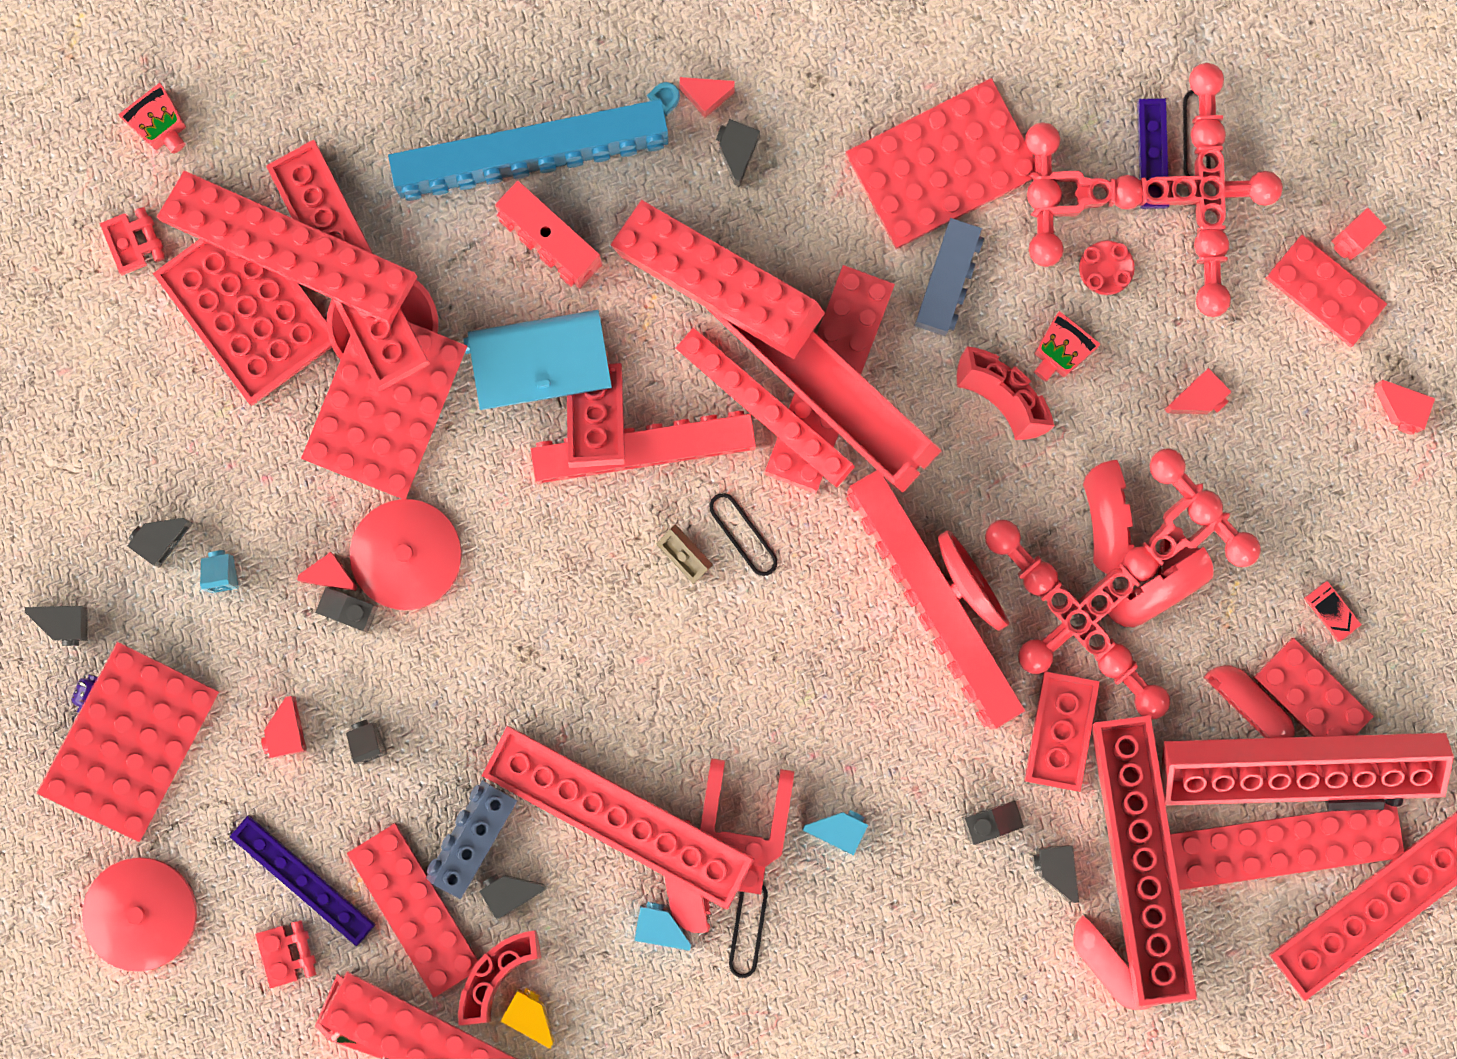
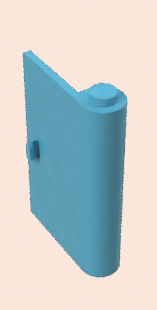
(538, 359)

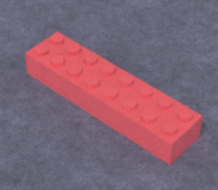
(718, 279)
(849, 330)

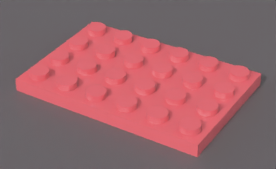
(943, 163)
(246, 315)
(385, 432)
(127, 742)

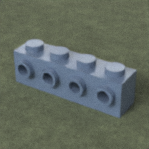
(470, 839)

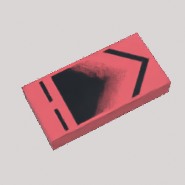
(1332, 611)

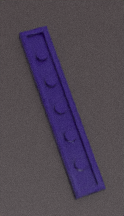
(302, 880)

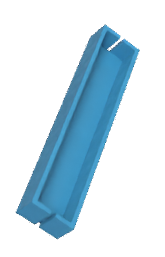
(529, 150)

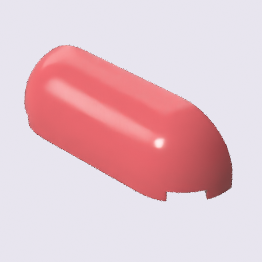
(1251, 701)
(688, 907)
(1104, 962)

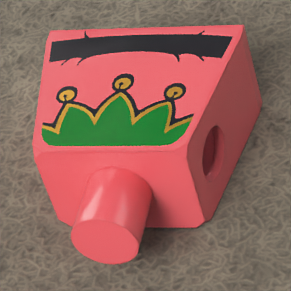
(156, 119)
(1063, 348)

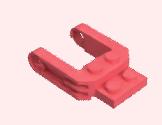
(762, 850)

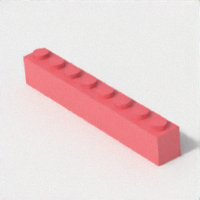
(654, 446)

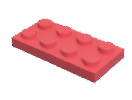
(1326, 291)
(597, 425)
(1311, 693)
(1061, 731)

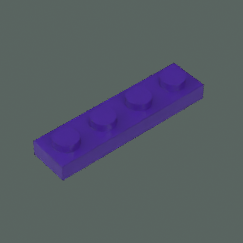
(1152, 144)

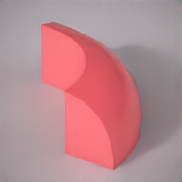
(1007, 390)
(1109, 515)
(1162, 593)
(489, 973)

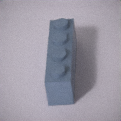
(948, 277)

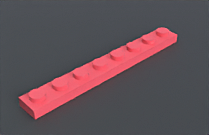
(765, 407)

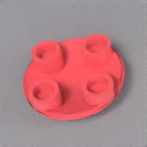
(1106, 267)

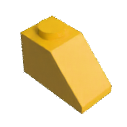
(529, 1017)

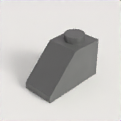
(737, 148)
(158, 539)
(346, 609)
(62, 622)
(365, 742)
(992, 822)
(1058, 869)
(508, 893)

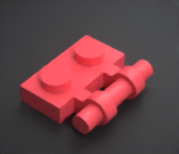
(124, 244)
(277, 955)

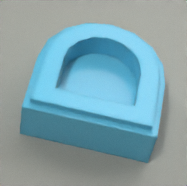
(668, 94)

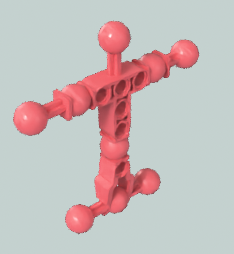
(1129, 192)
(1138, 566)

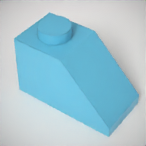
(218, 572)
(839, 830)
(660, 928)

